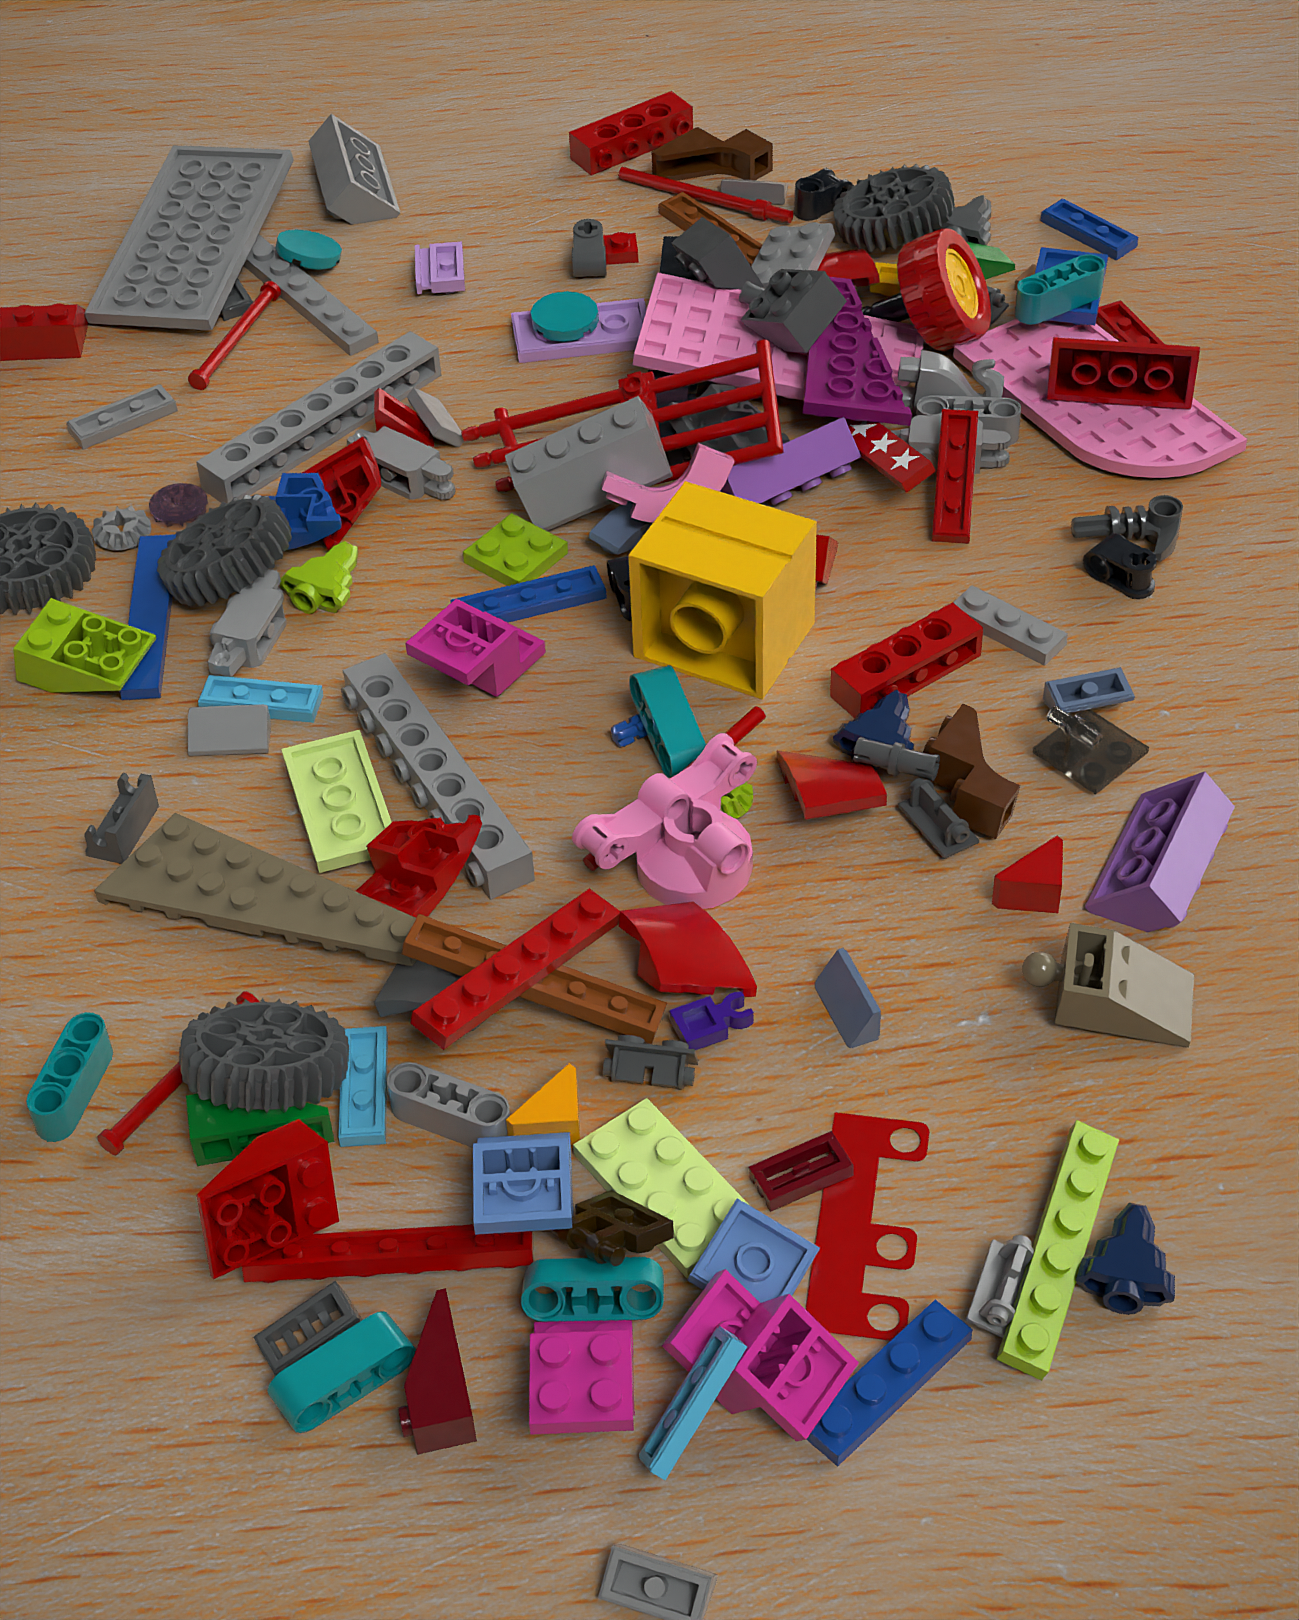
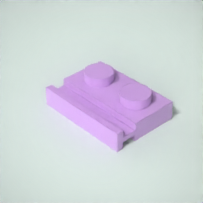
(440, 268)

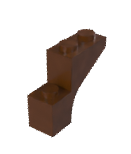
(703, 154)
(977, 790)

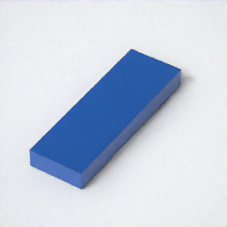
(1089, 229)

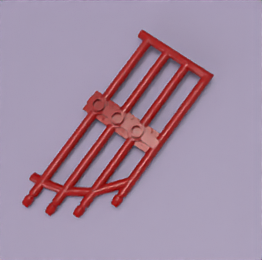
(646, 388)

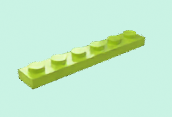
(1058, 1251)

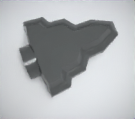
(972, 221)

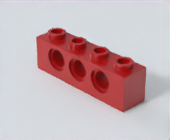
(630, 132)
(907, 659)

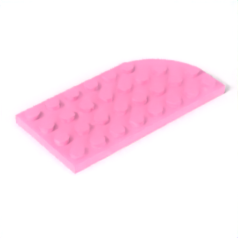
(701, 325)
(1108, 436)

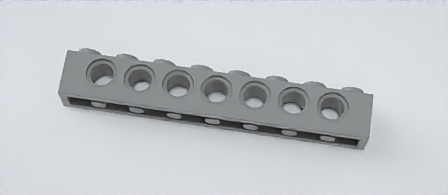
(317, 419)
(436, 772)

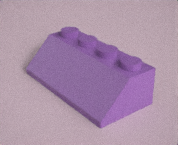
(801, 464)
(1162, 854)

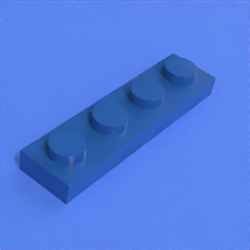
(889, 1381)

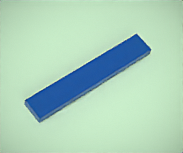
(151, 613)

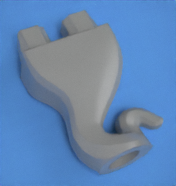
(941, 377)

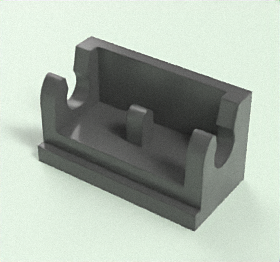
(124, 821)

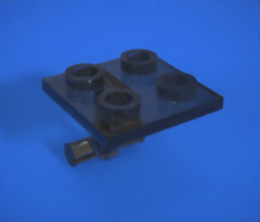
(1088, 748)

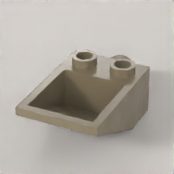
(1116, 987)

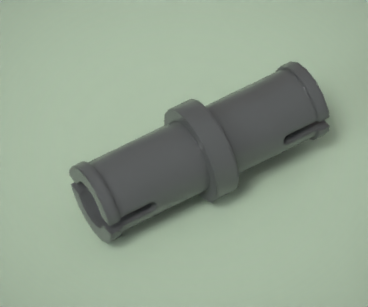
(896, 758)

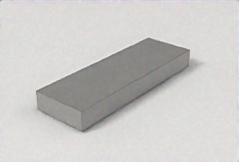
(121, 416)

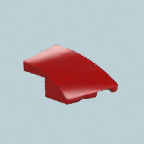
(851, 265)
(351, 481)
(830, 785)
(418, 862)
(686, 950)

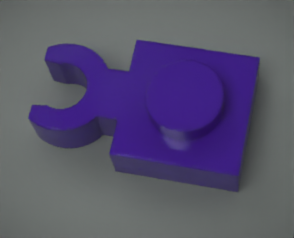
(705, 1023)

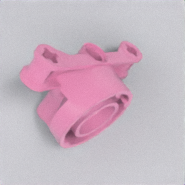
(679, 833)

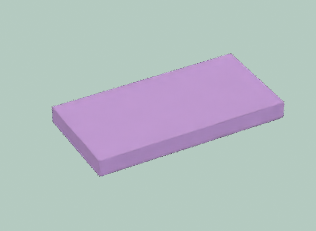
(615, 332)

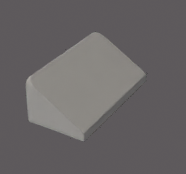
(753, 189)
(228, 730)
(656, 1584)

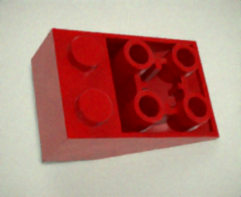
(267, 1197)

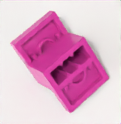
(475, 647)
(789, 1359)
(581, 1377)

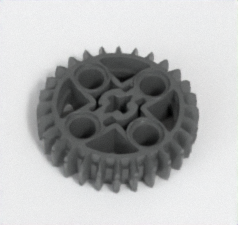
(894, 207)
(224, 550)
(42, 556)
(264, 1055)

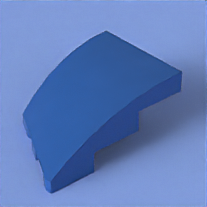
(306, 508)

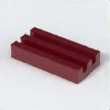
(805, 1176)

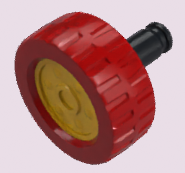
(939, 291)

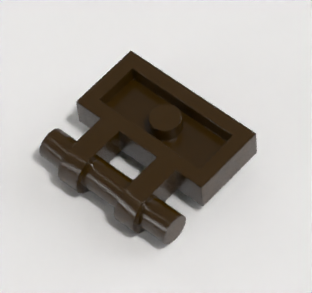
(614, 1222)

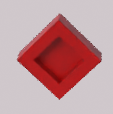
(621, 248)

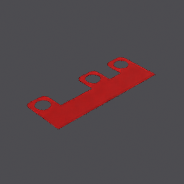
(849, 1237)

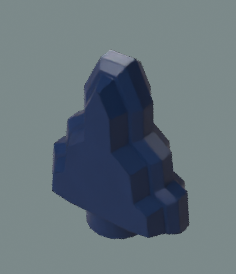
(881, 724)
(1128, 1265)

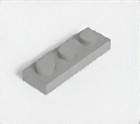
(1012, 626)

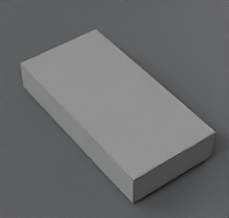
(435, 417)

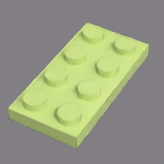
(337, 798)
(660, 1169)

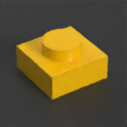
(888, 279)

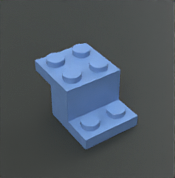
(522, 1183)

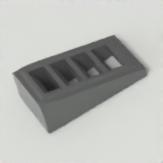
(302, 1317)

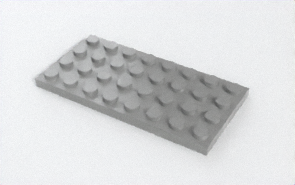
(190, 238)

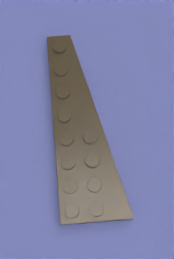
(249, 891)

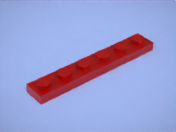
(514, 969)
(391, 1253)

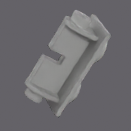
(999, 1284)

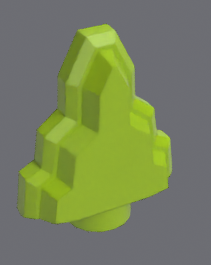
(322, 580)

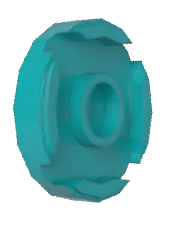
(309, 247)
(564, 316)

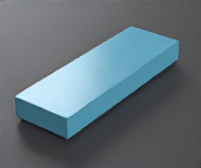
(283, 699)
(365, 1088)
(691, 1402)

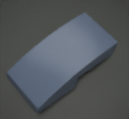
(619, 531)

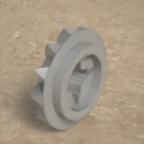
(109, 536)

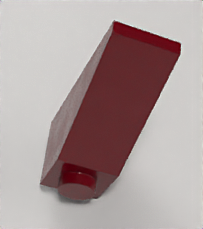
(436, 1386)

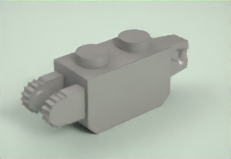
(925, 438)
(408, 465)
(248, 626)

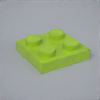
(515, 551)

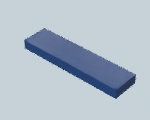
(540, 595)

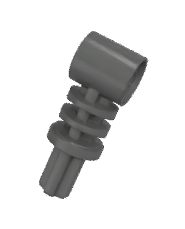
(1158, 524)

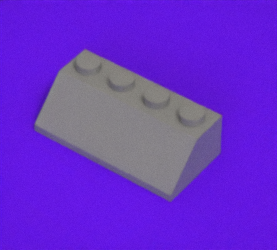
(352, 174)
(564, 471)

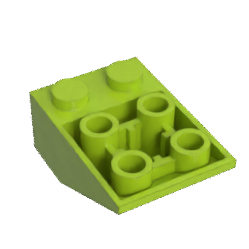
(78, 650)

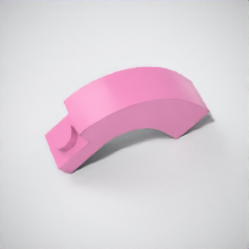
(706, 468)

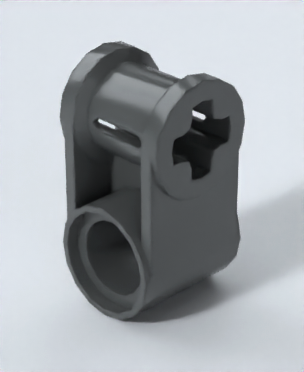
(588, 249)

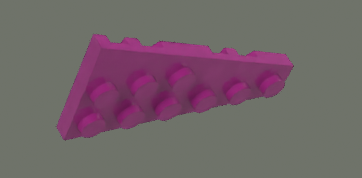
(850, 370)

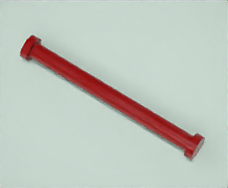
(200, 377)
(113, 1139)

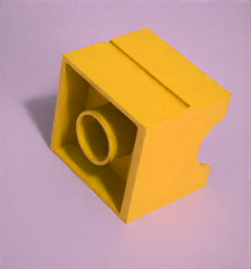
(723, 589)

